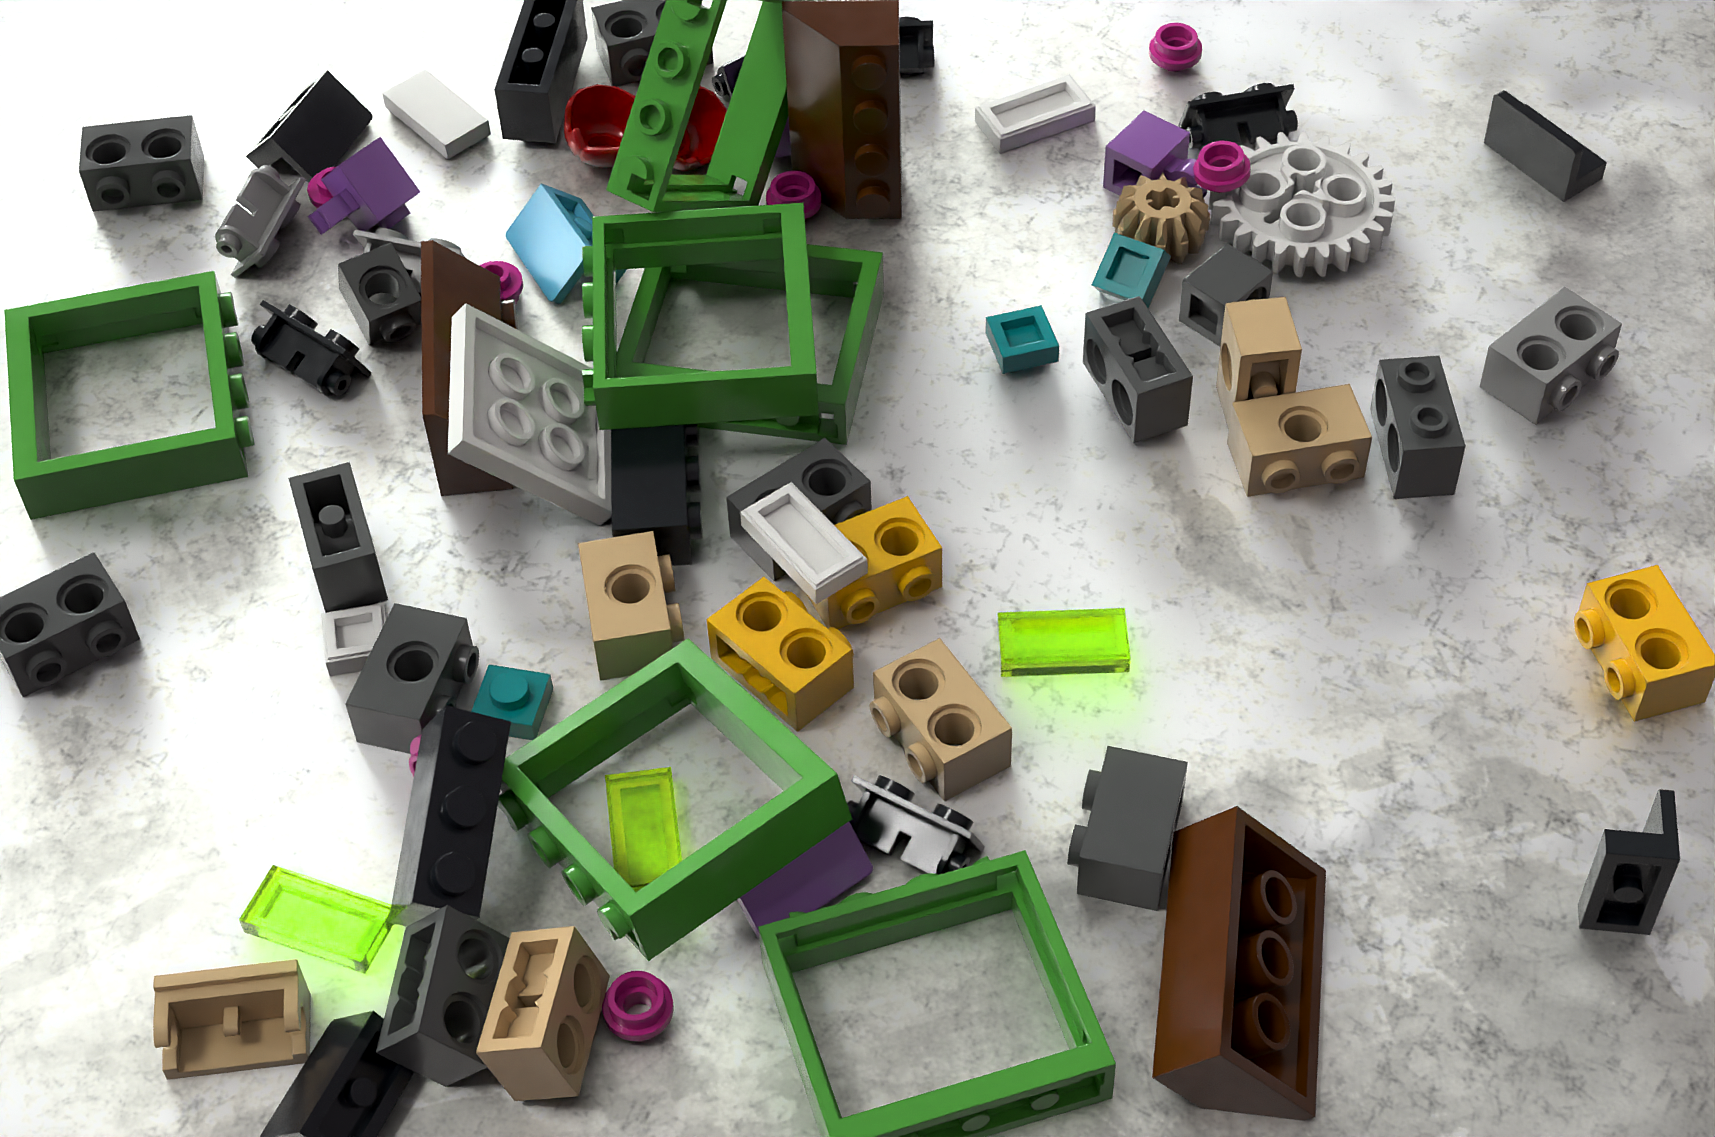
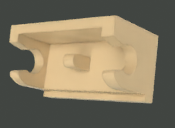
(232, 1019)

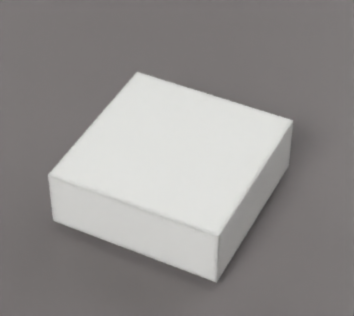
(351, 636)

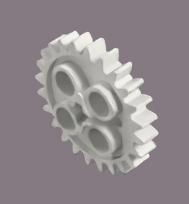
(1306, 205)

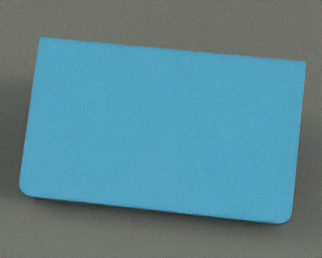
(551, 238)

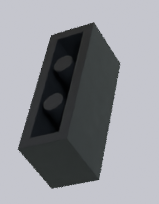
(540, 69)
(654, 486)
(450, 816)

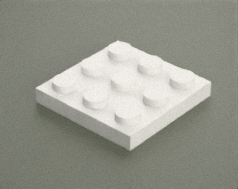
(525, 416)

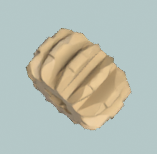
(1163, 215)

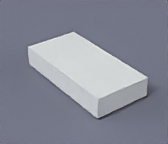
(436, 113)
(1035, 113)
(804, 542)

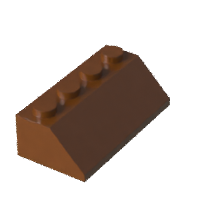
(846, 102)
(446, 286)
(1241, 970)

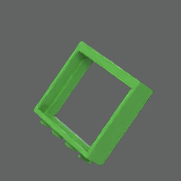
(666, 101)
(695, 239)
(831, 273)
(137, 468)
(720, 870)
(920, 907)

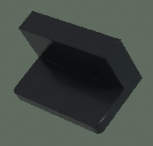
(313, 128)
(1541, 148)
(1632, 873)
(342, 1085)

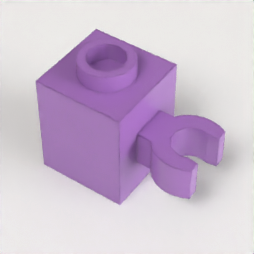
(1148, 149)
(367, 189)

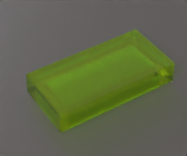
(1063, 642)
(643, 824)
(317, 919)

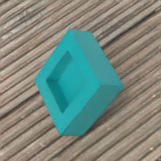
(1131, 269)
(1022, 339)
(515, 697)

